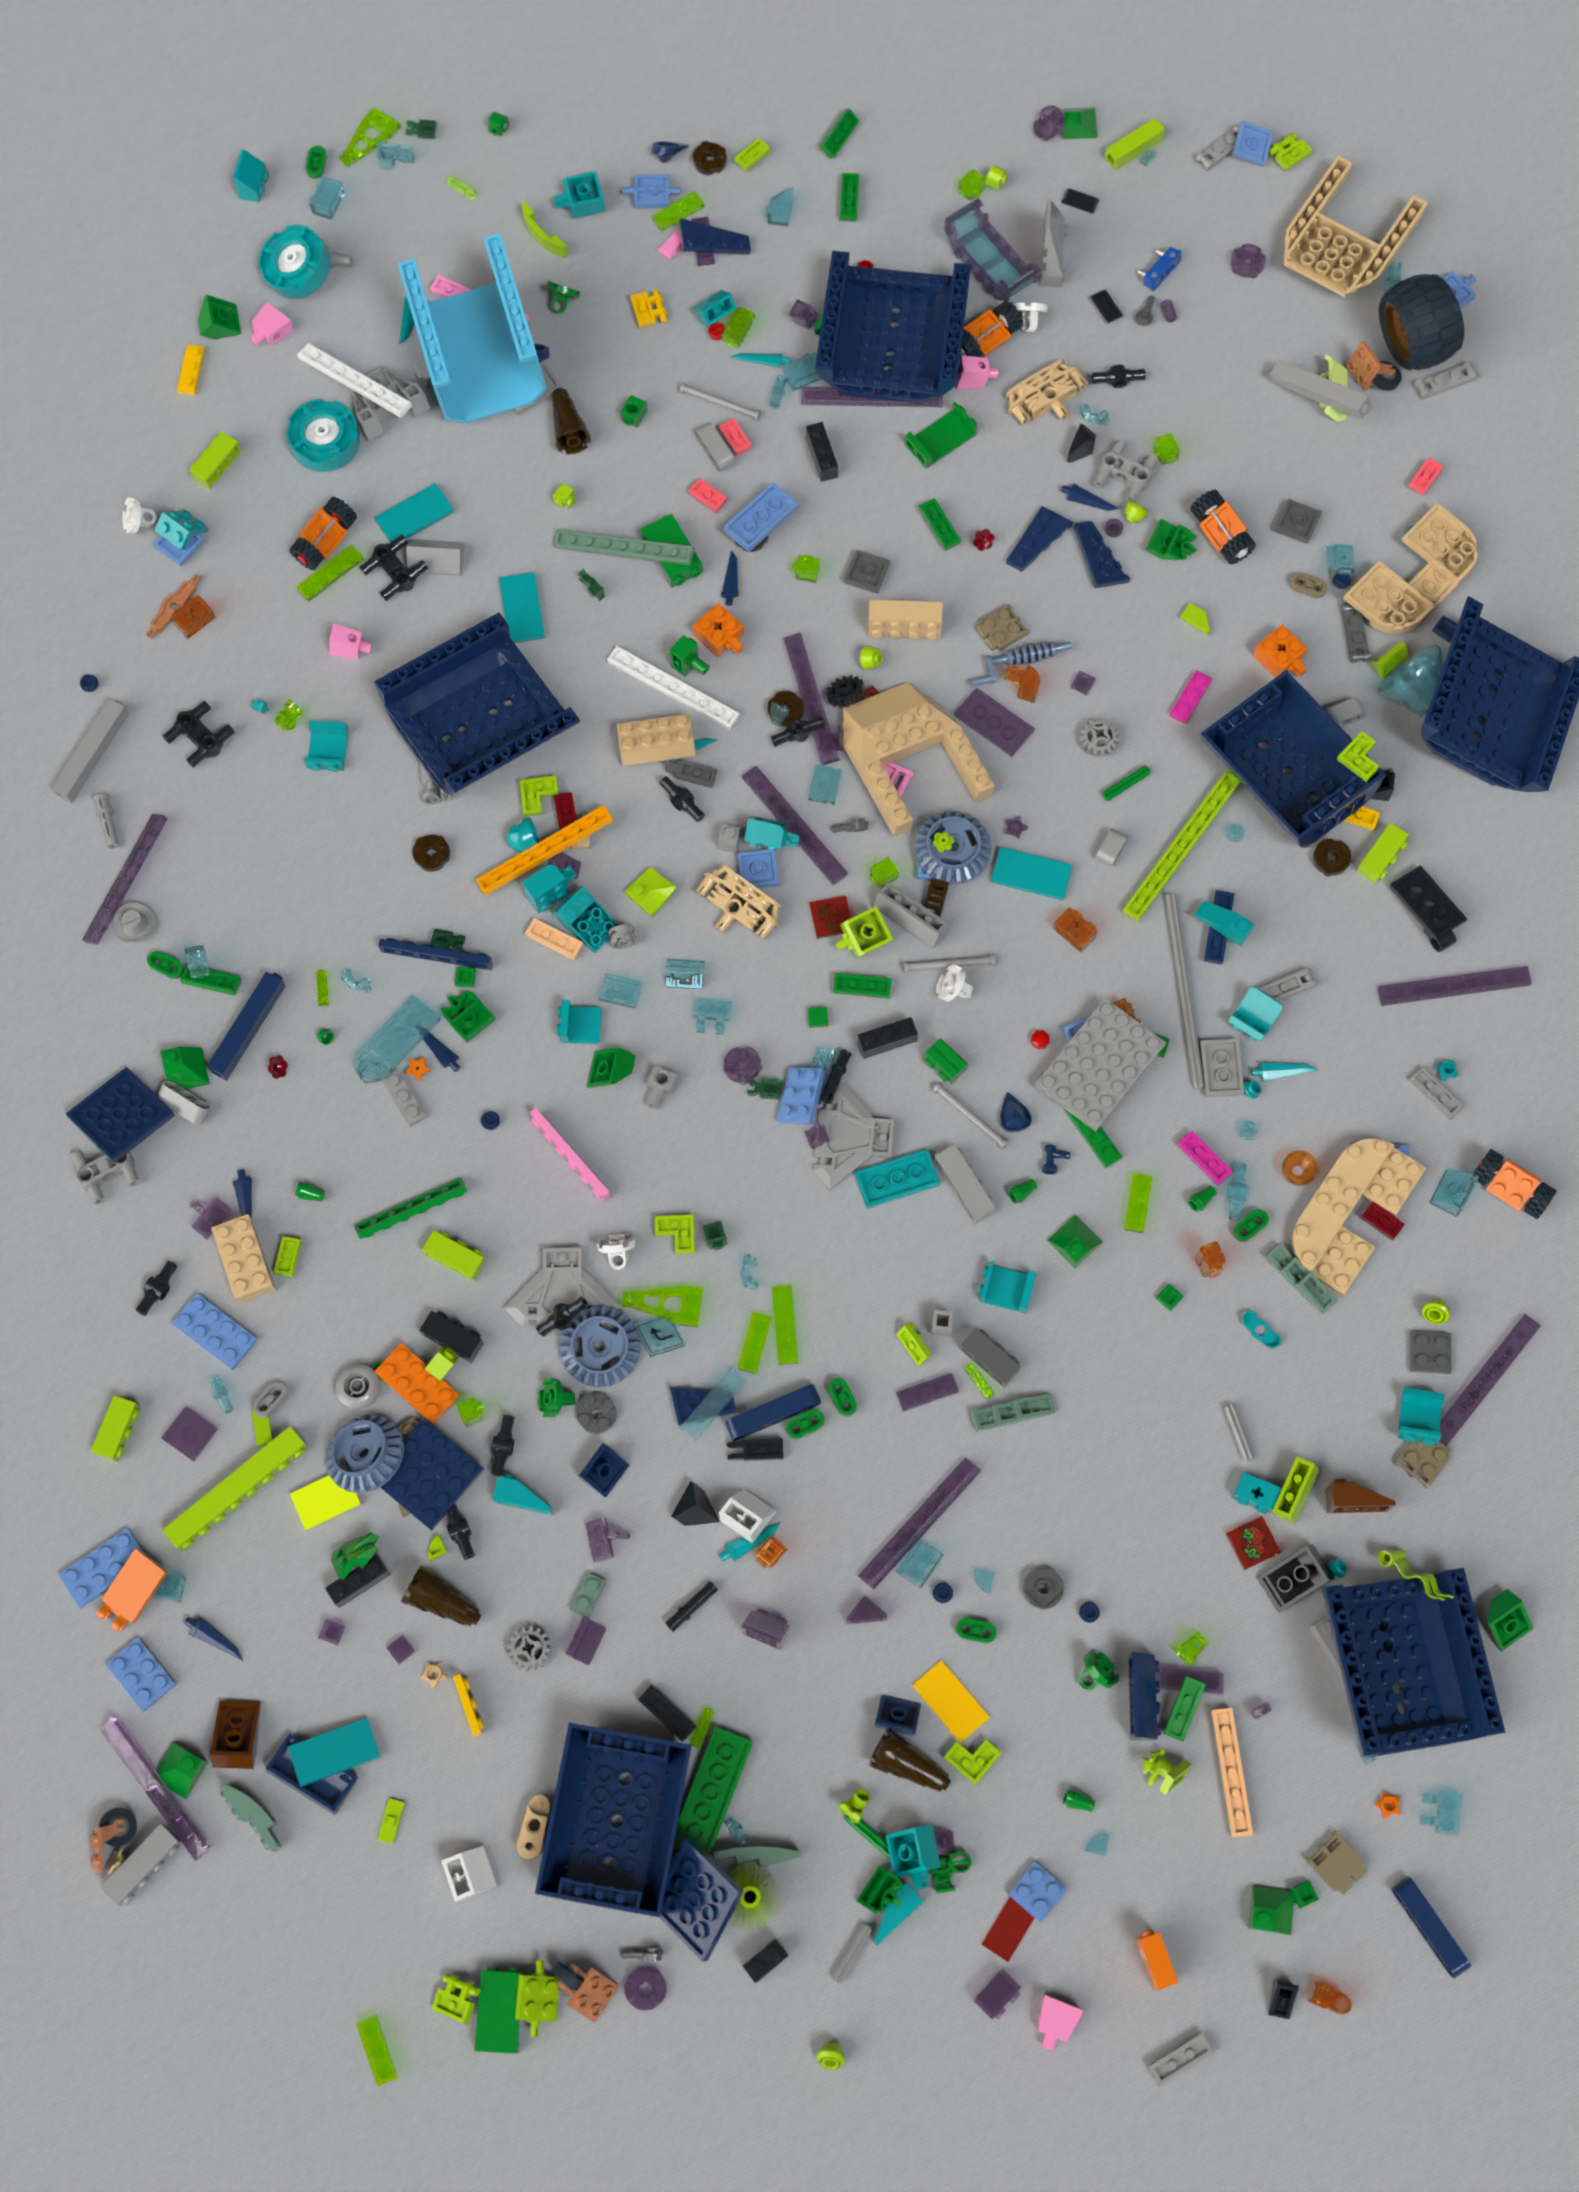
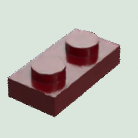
(565, 809)
(1382, 1221)

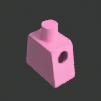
(270, 325)
(974, 372)
(347, 642)
(1056, 2021)

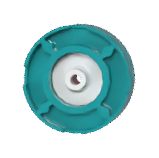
(295, 261)
(323, 435)

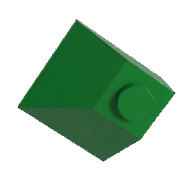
(1079, 123)
(218, 318)
(185, 1066)
(610, 1067)
(1075, 1241)
(1508, 1619)
(180, 1770)
(1271, 1910)

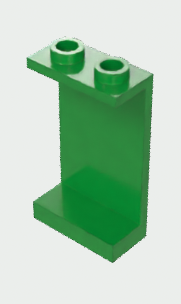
(941, 436)
(669, 531)
(497, 2002)

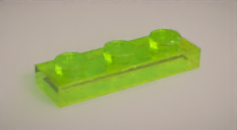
(681, 209)
(1138, 1203)
(754, 1343)
(377, 2051)

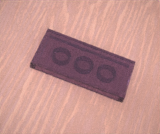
(994, 722)

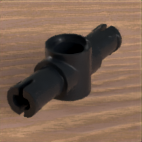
(1118, 376)
(790, 732)
(682, 799)
(156, 1288)
(562, 1316)
(502, 1445)
(460, 1532)

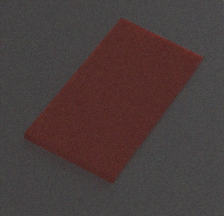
(1008, 1930)

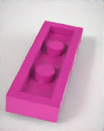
(1190, 697)
(1205, 1158)

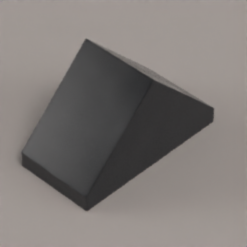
(1282, 1999)

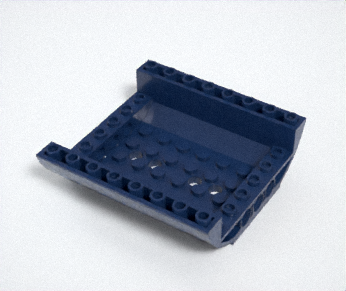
(859, 332)
(457, 689)
(1522, 719)
(1431, 1657)

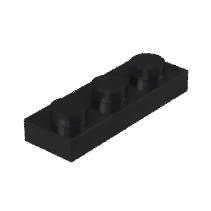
(667, 1713)

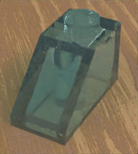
(780, 208)

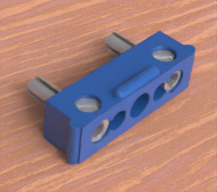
(1161, 268)

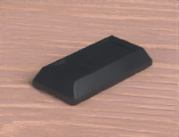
(1080, 200)
(1106, 306)

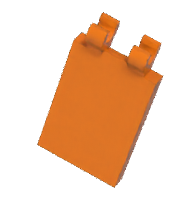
(132, 1589)

